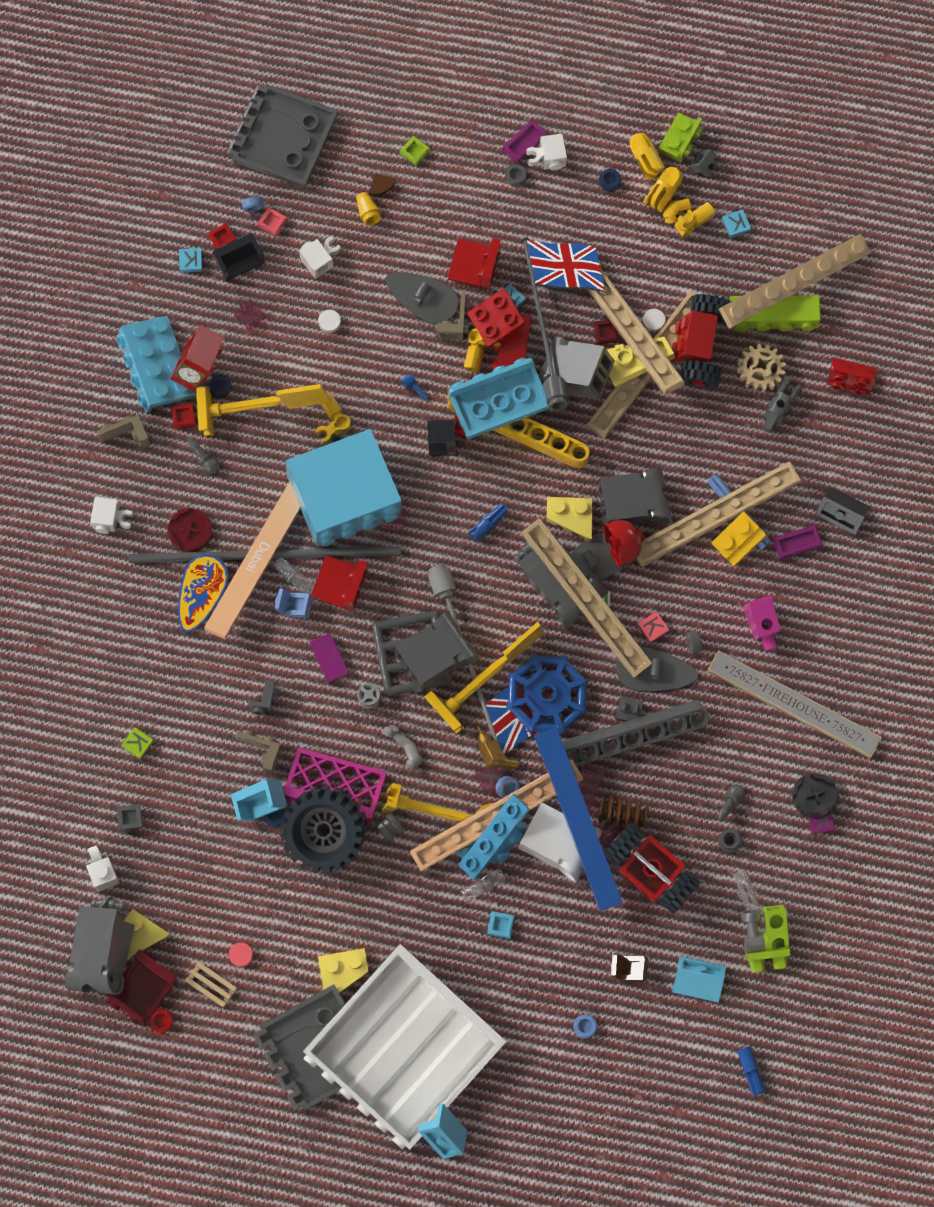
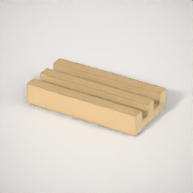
(194, 973)

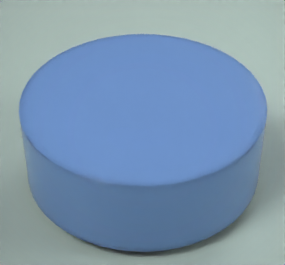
(253, 204)
(506, 786)
(585, 1026)

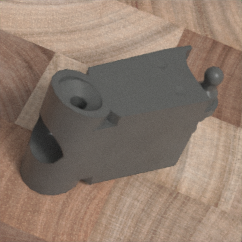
(549, 588)
(99, 948)

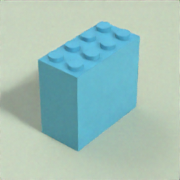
(343, 488)

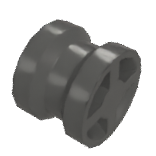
(389, 827)

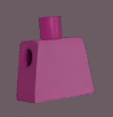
(763, 611)

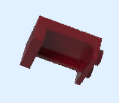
(144, 988)

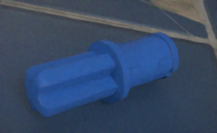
(488, 522)
(751, 1071)

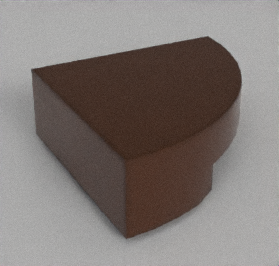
(381, 185)

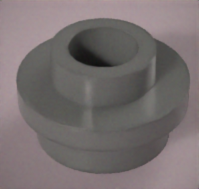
(729, 833)

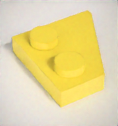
(571, 514)
(144, 933)

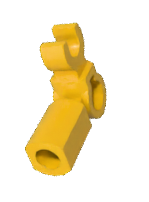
(687, 223)
(475, 351)
(340, 424)

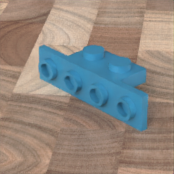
(497, 838)

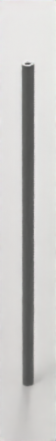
(287, 554)

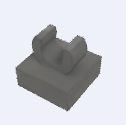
(702, 161)
(628, 709)

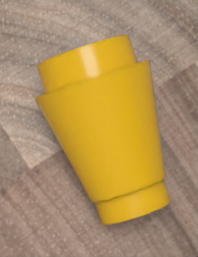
(368, 210)

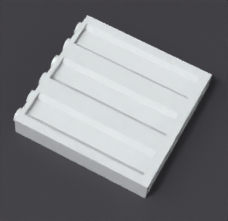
(403, 1047)

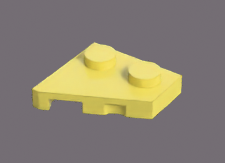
(343, 968)

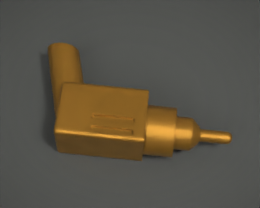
(492, 752)

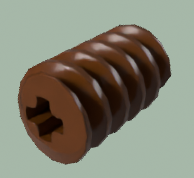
(621, 812)

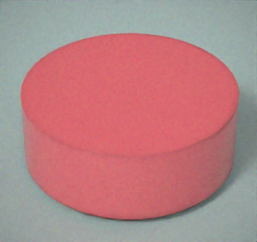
(240, 954)

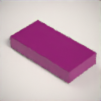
(527, 137)
(797, 542)
(329, 658)

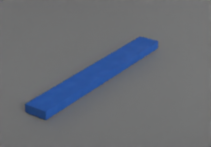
(578, 819)

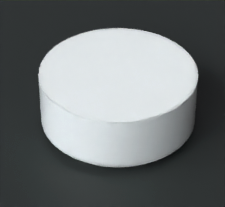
(653, 320)
(329, 321)

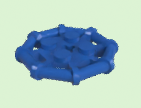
(544, 706)

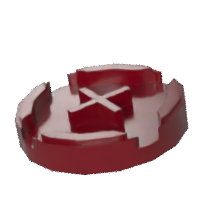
(189, 530)

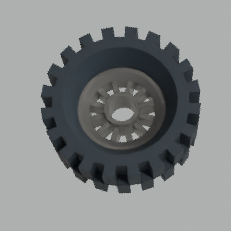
(305, 847)

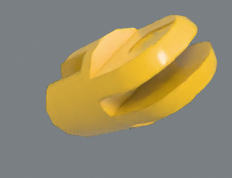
(646, 155)
(664, 189)

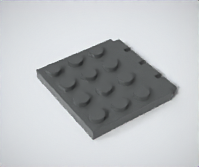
(282, 135)
(289, 1036)

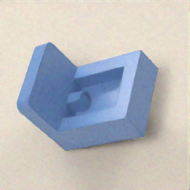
(293, 604)

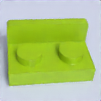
(680, 137)

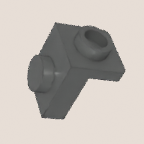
(270, 695)

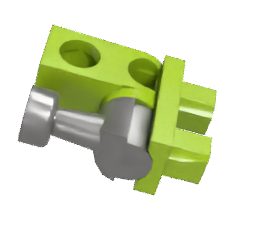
(769, 944)

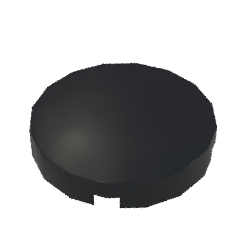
(815, 796)

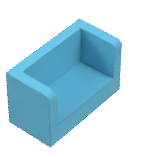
(259, 800)

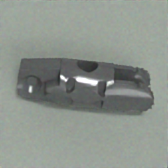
(775, 414)

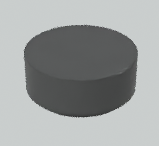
(516, 175)
(693, 642)

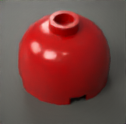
(624, 541)

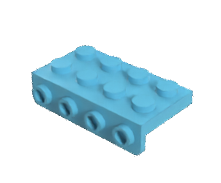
(152, 356)
(498, 398)

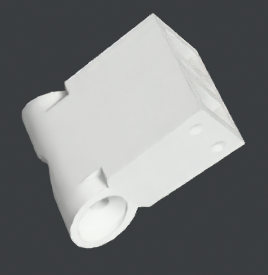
(552, 843)

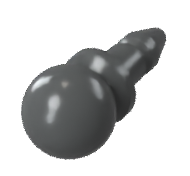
(209, 464)
(734, 796)

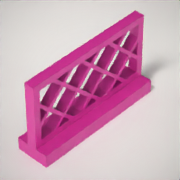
(292, 793)

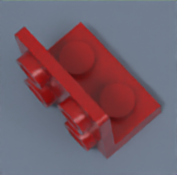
(474, 263)
(496, 317)
(851, 376)
(340, 582)

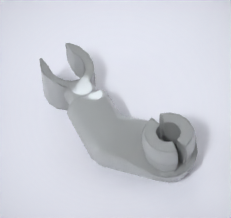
(409, 746)

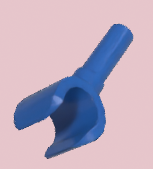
(409, 381)

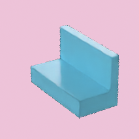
(699, 979)
(445, 1133)

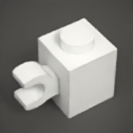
(551, 152)
(317, 257)
(107, 514)
(101, 871)

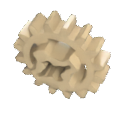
(758, 377)

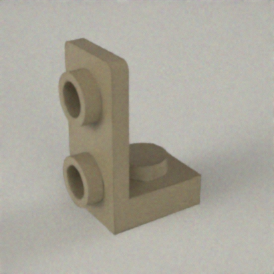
(449, 330)
(128, 423)
(270, 758)

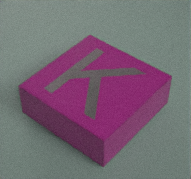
(821, 825)

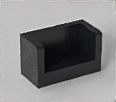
(238, 257)
(441, 437)

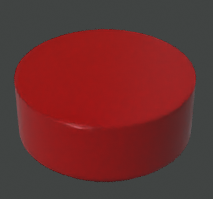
(161, 1021)

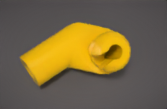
(673, 208)

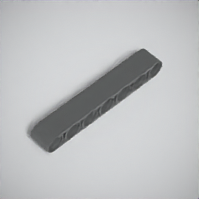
(642, 735)

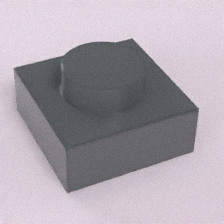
(129, 817)

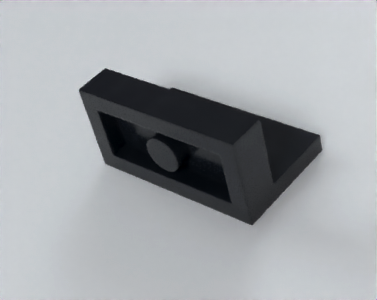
(842, 510)

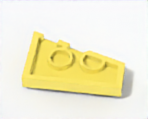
(628, 365)

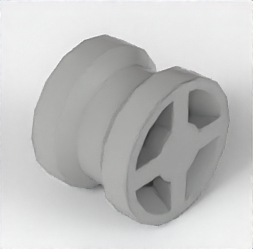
(369, 691)

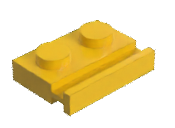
(739, 539)

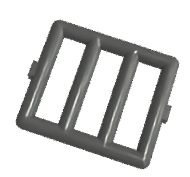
(382, 647)

